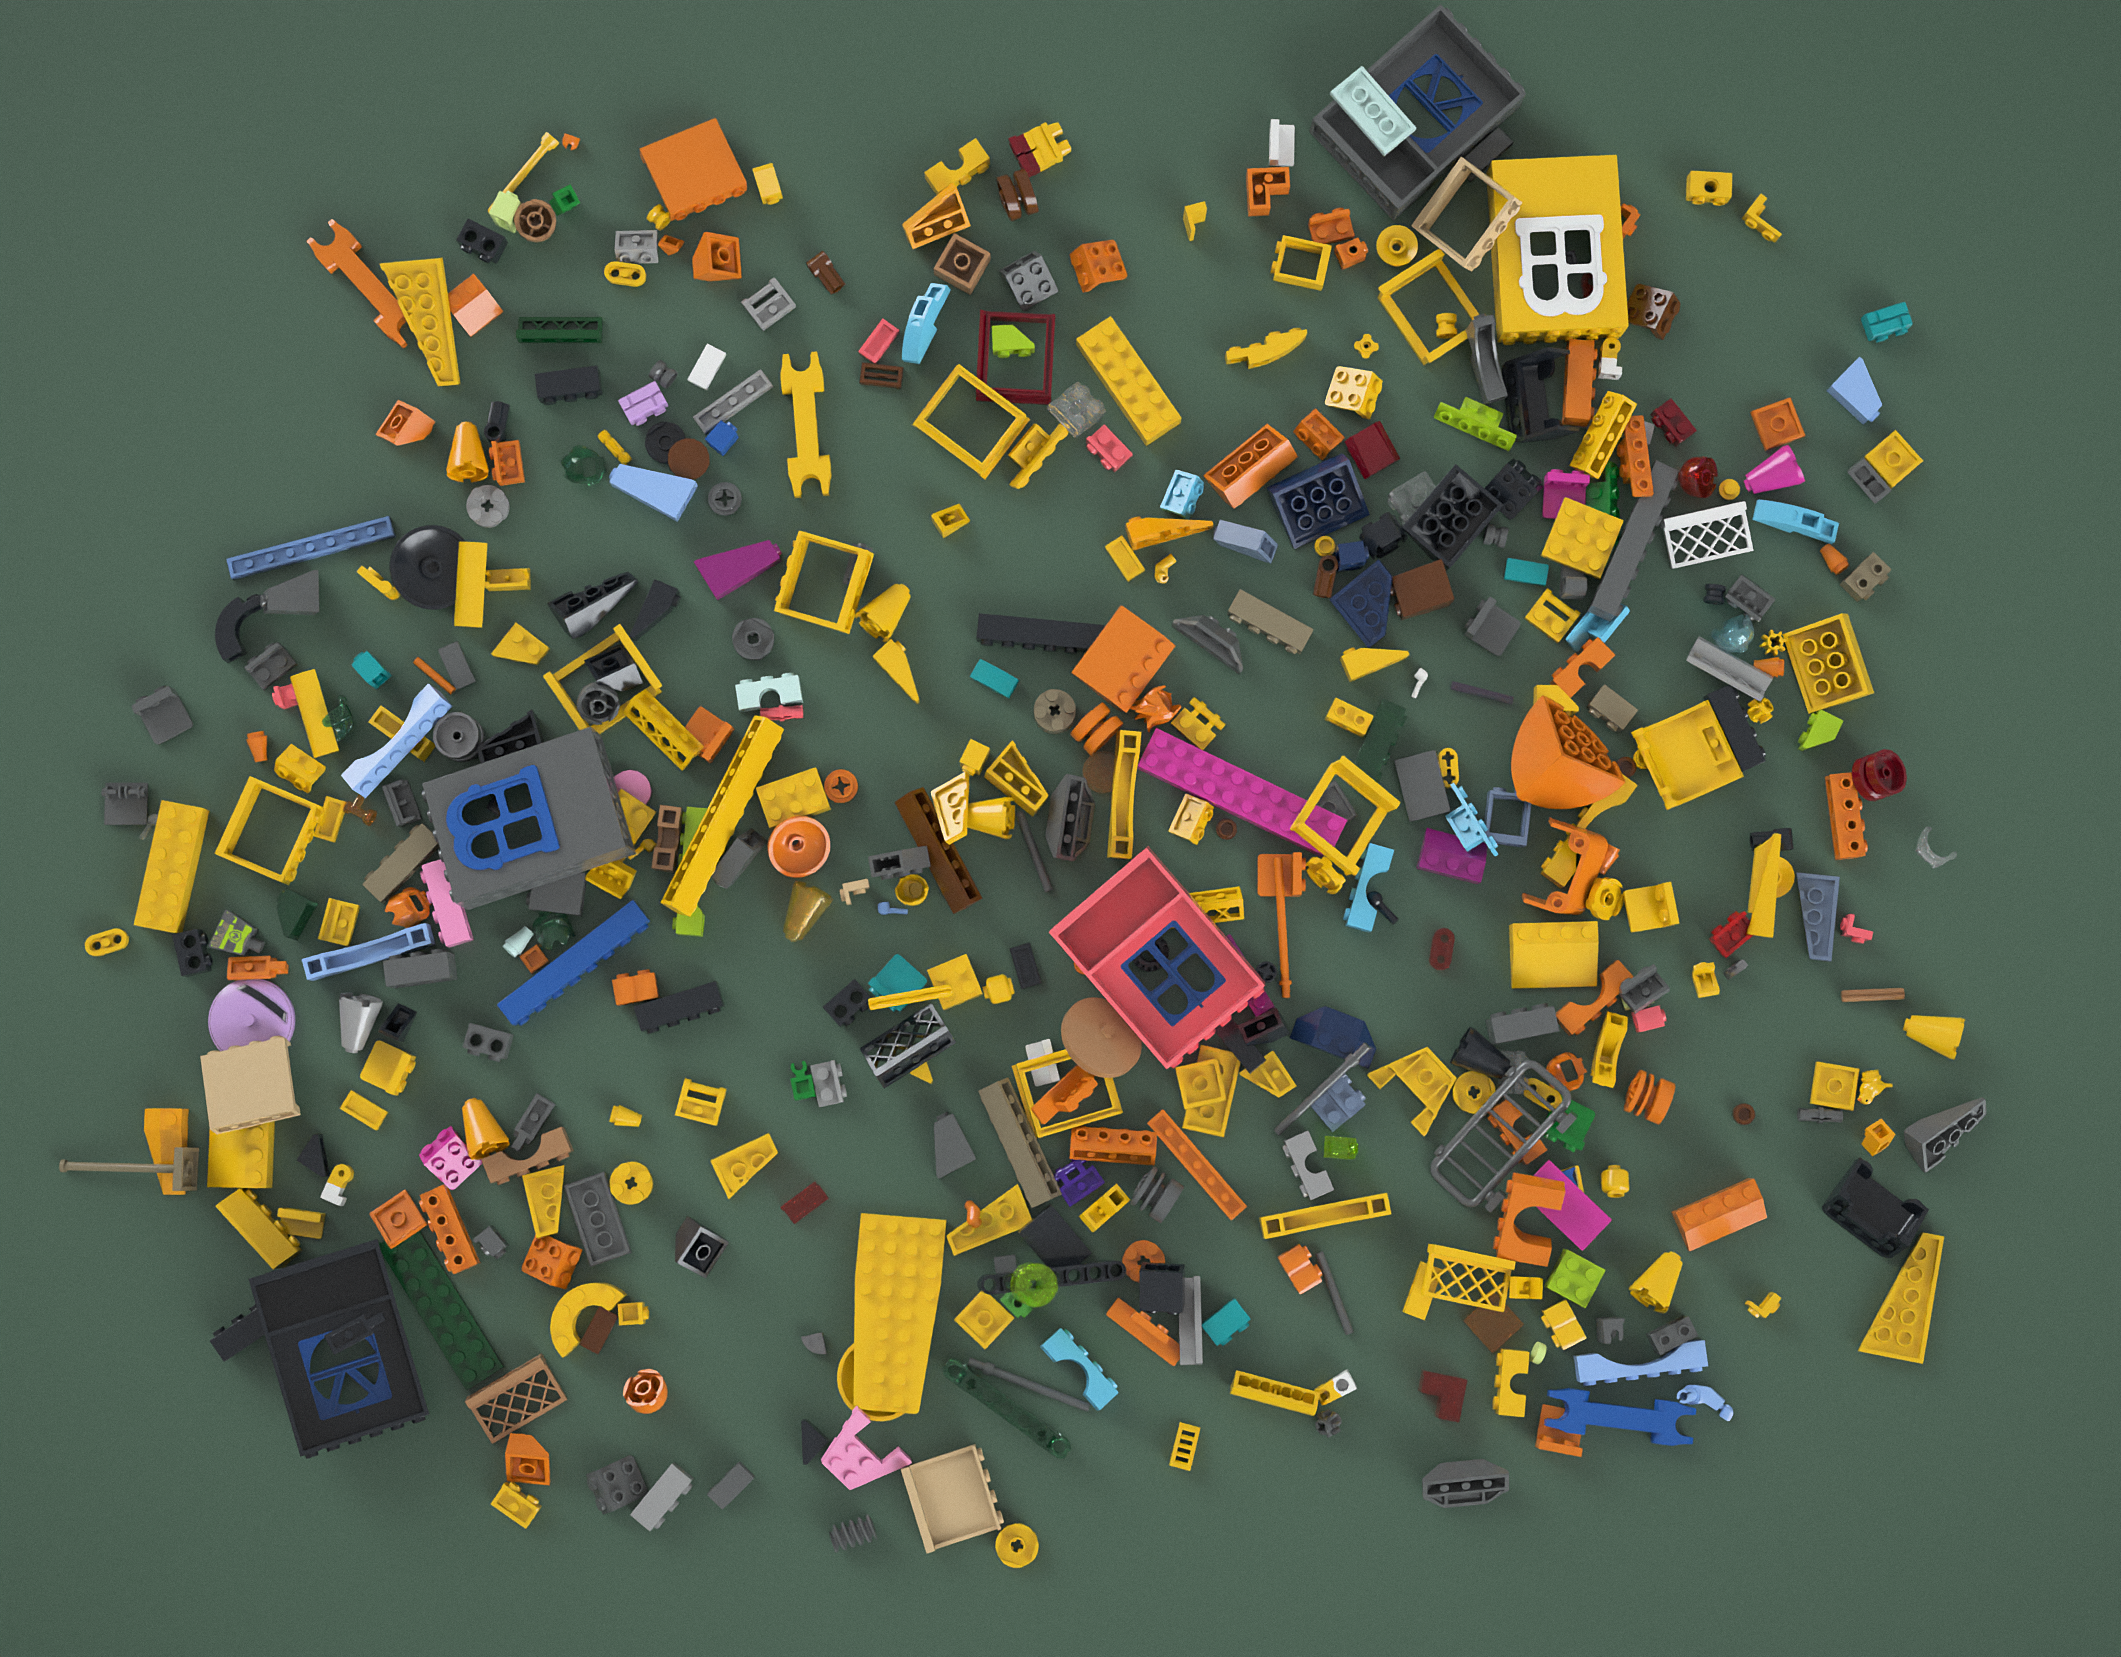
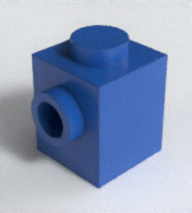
(722, 437)

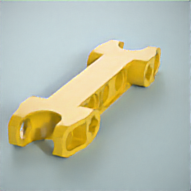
(802, 386)

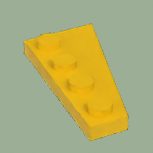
(998, 1219)

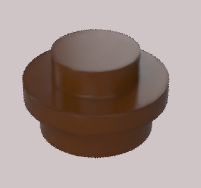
(1226, 829)

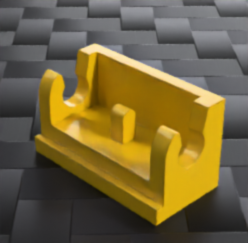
(508, 579)

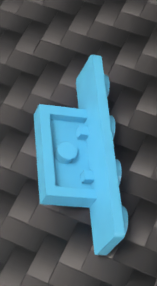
(1595, 627)
(1466, 826)

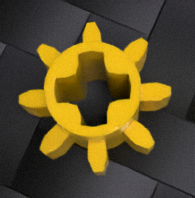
(1767, 643)
(1759, 710)

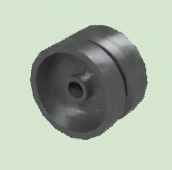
(447, 735)

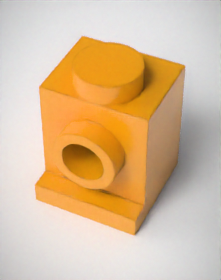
(1877, 1137)

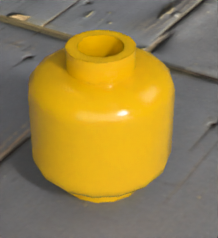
(998, 989)
(1615, 1181)

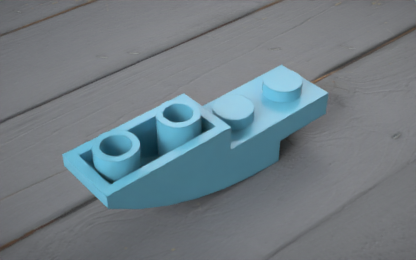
(920, 325)
(1797, 519)

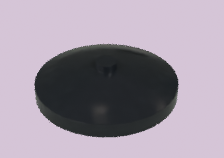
(426, 566)

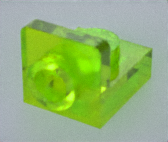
(1340, 1147)

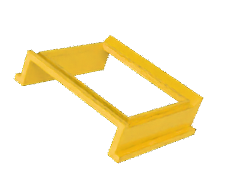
(1401, 322)
(984, 468)
(619, 635)
(1365, 786)
(1046, 1060)

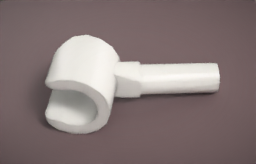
(1421, 675)

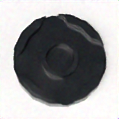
(661, 438)

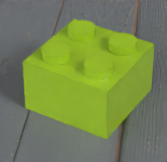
(1574, 1278)

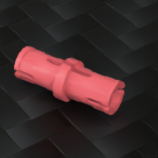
(782, 712)

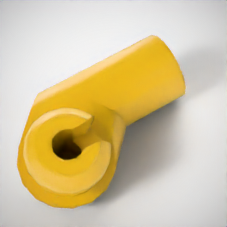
(1161, 569)

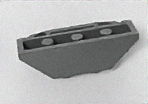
(1212, 638)
(1070, 818)
(1464, 1483)

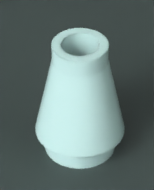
(516, 943)

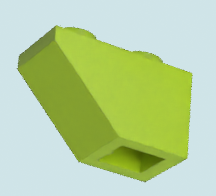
(1009, 341)
(1821, 730)

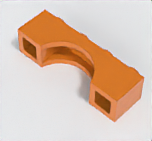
(1574, 1016)

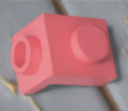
(1858, 935)

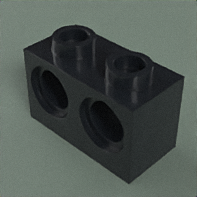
(484, 238)
(186, 954)
(843, 998)

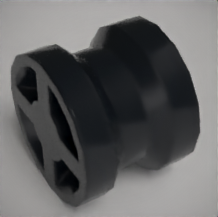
(1714, 594)
(1267, 969)

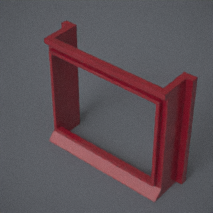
(1019, 396)

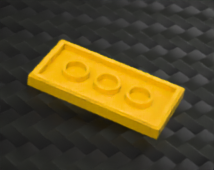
(1213, 1117)

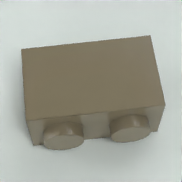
(1611, 709)

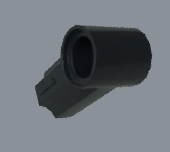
(497, 421)
(1758, 838)

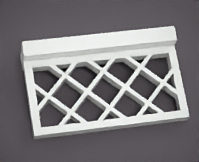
(1704, 516)

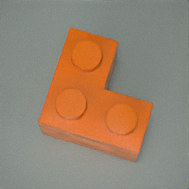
(1262, 184)

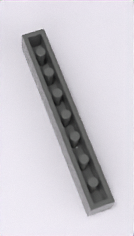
(1632, 543)

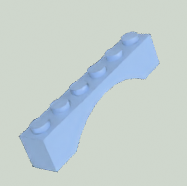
(426, 711)
(367, 953)
(1594, 1367)

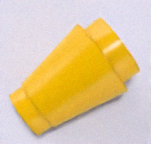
(624, 1117)

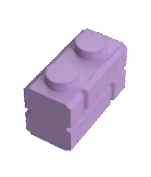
(643, 403)

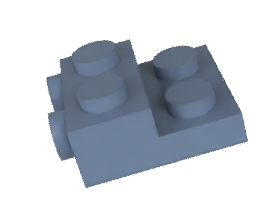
(1338, 1103)

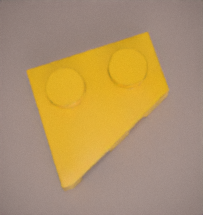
(520, 646)

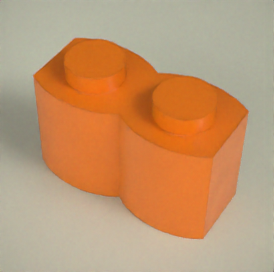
(635, 988)
(1300, 1269)

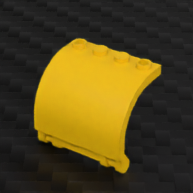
(1687, 755)

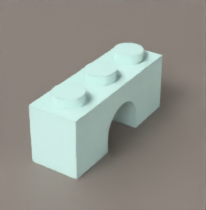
(750, 692)

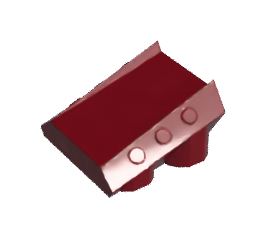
(1371, 450)

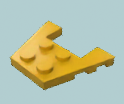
(1424, 1077)

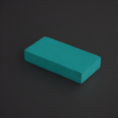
(1526, 572)

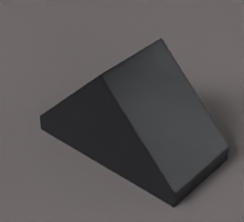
(398, 1023)
(315, 1156)
(812, 1440)

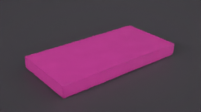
(1579, 1216)

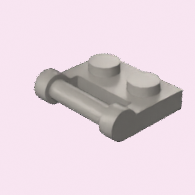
(772, 309)

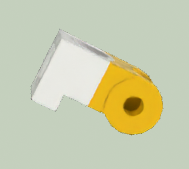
(1608, 359)
(336, 1184)
(1336, 1387)

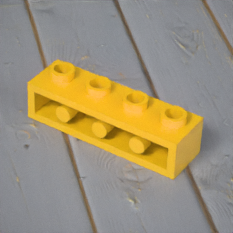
(1603, 434)

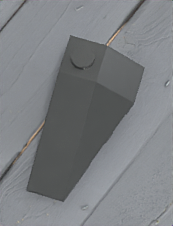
(1935, 1134)

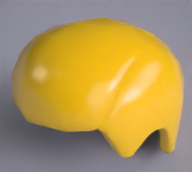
(912, 889)

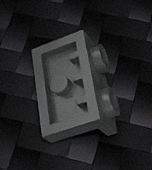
(270, 665)

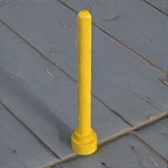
(547, 143)

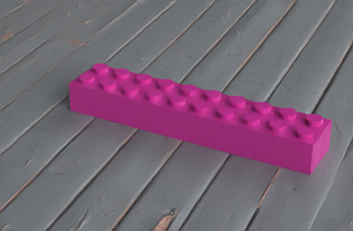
(1235, 790)

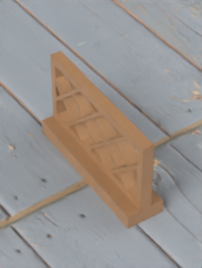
(505, 1383)

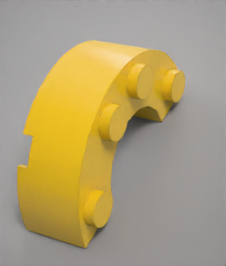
(571, 1304)

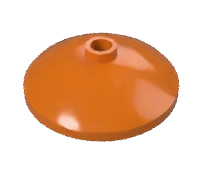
(807, 854)

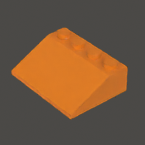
(1123, 659)

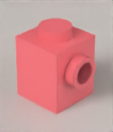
(1649, 1019)

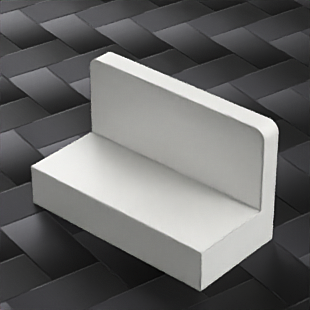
(1281, 144)
(1045, 1074)

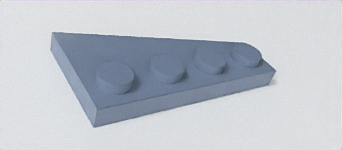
(1818, 906)

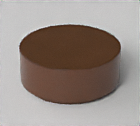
(1627, 766)
(1743, 1114)

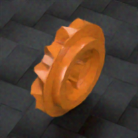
(832, 781)

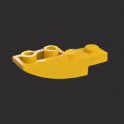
(1275, 347)

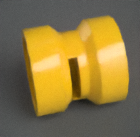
(1446, 325)

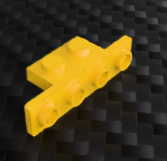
(1032, 451)

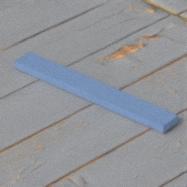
(310, 547)

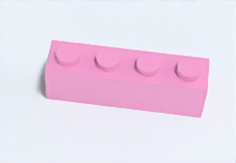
(449, 915)

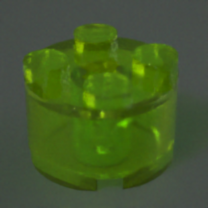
(1045, 1287)

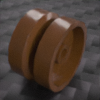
(1017, 194)

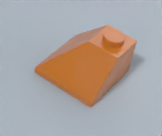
(717, 258)
(405, 425)
(526, 1460)

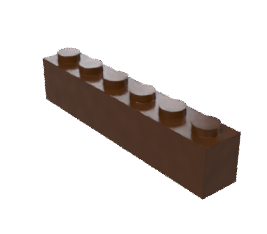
(944, 858)

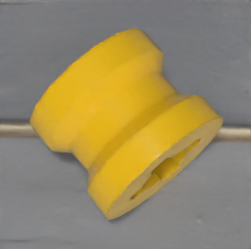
(659, 217)

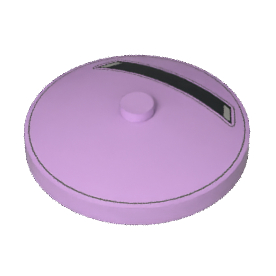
(249, 1013)

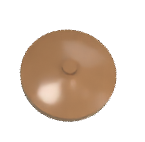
(1099, 1038)

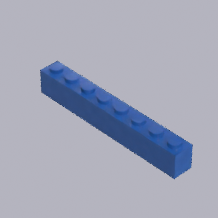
(573, 963)

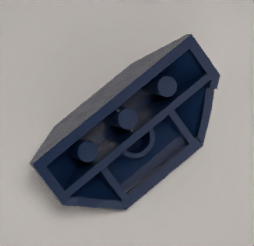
(1334, 1034)

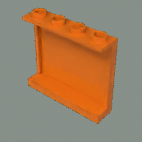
(694, 169)

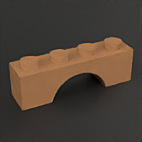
(502, 1166)

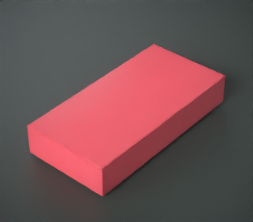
(879, 341)

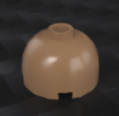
(535, 220)

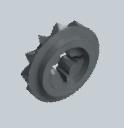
(717, 493)

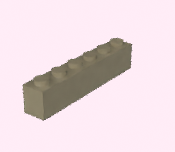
(1019, 1142)

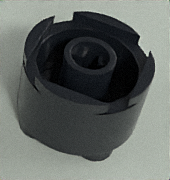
(1382, 536)

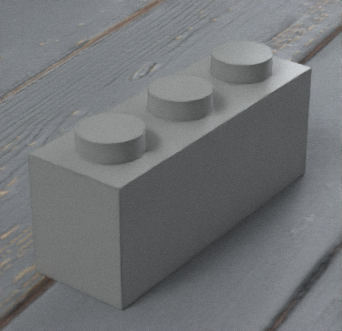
(662, 1497)

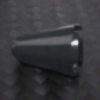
(1480, 1055)

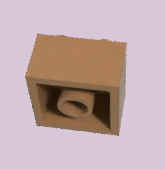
(962, 264)

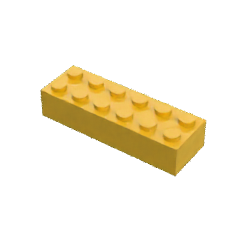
(1128, 381)
(171, 867)

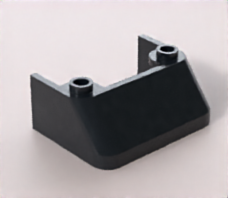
(1527, 397)

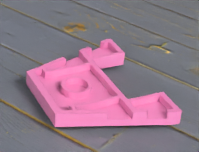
(853, 1461)

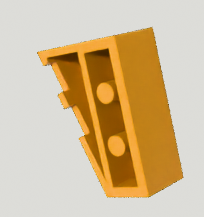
(937, 218)

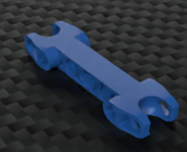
(1658, 1421)

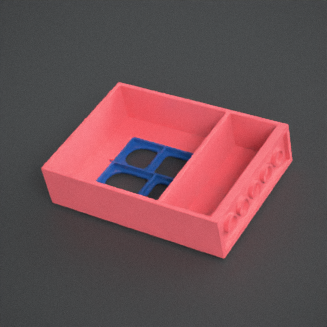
(1126, 920)

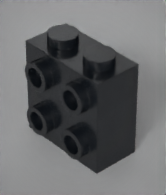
(1162, 1287)

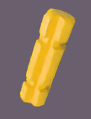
(614, 447)

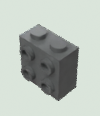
(899, 863)

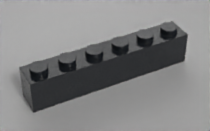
(1036, 633)

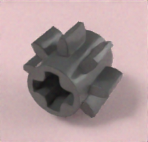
(1328, 1423)

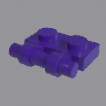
(1080, 1185)

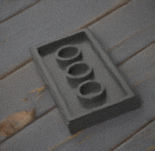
(597, 1219)

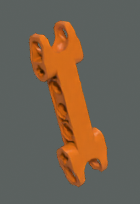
(342, 255)

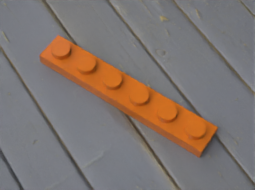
(1197, 1164)

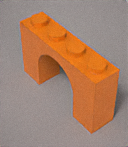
(1526, 1192)

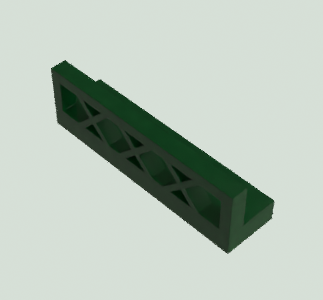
(559, 335)

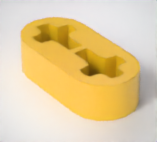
(1454, 772)

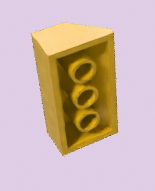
(259, 1228)

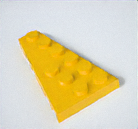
(425, 305)

